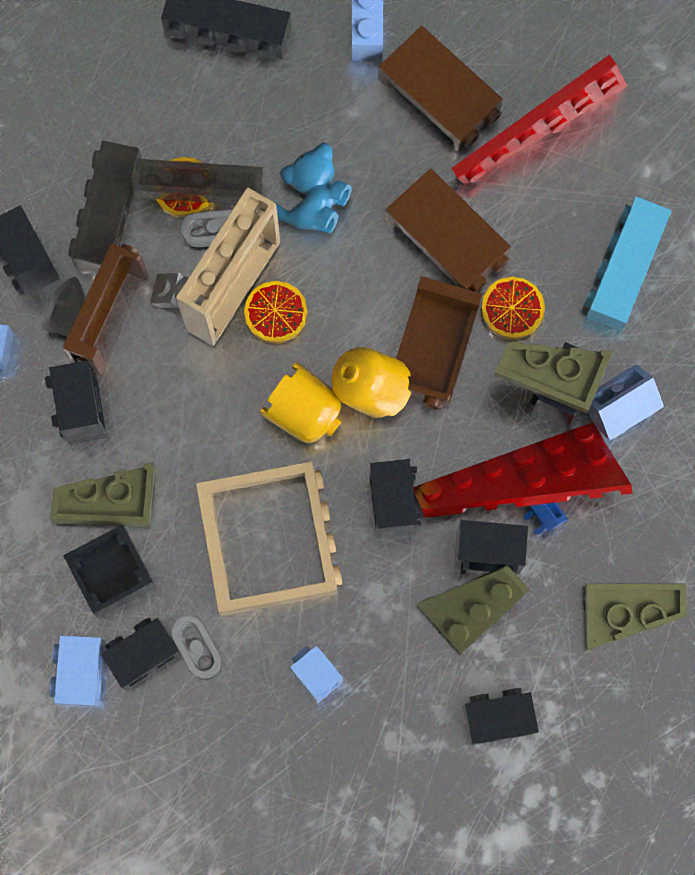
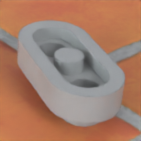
(207, 221)
(197, 647)

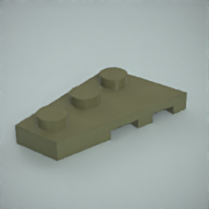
(556, 373)
(107, 501)
(474, 607)
(628, 608)

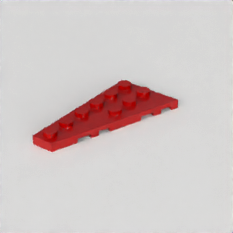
(550, 116)
(532, 475)

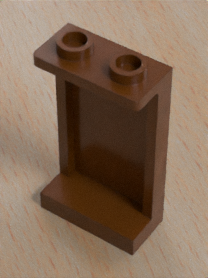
(441, 87)
(449, 231)
(99, 302)
(437, 340)

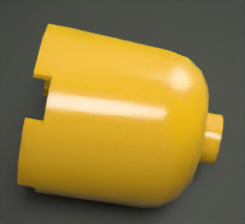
(371, 382)
(303, 406)

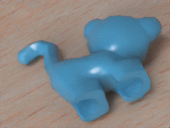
(312, 177)

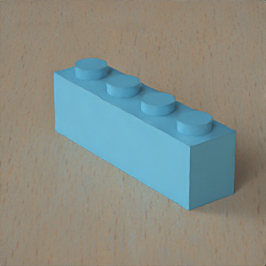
(628, 264)

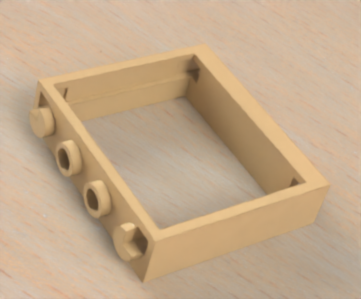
(229, 267)
(325, 541)

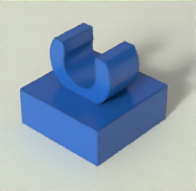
(549, 515)

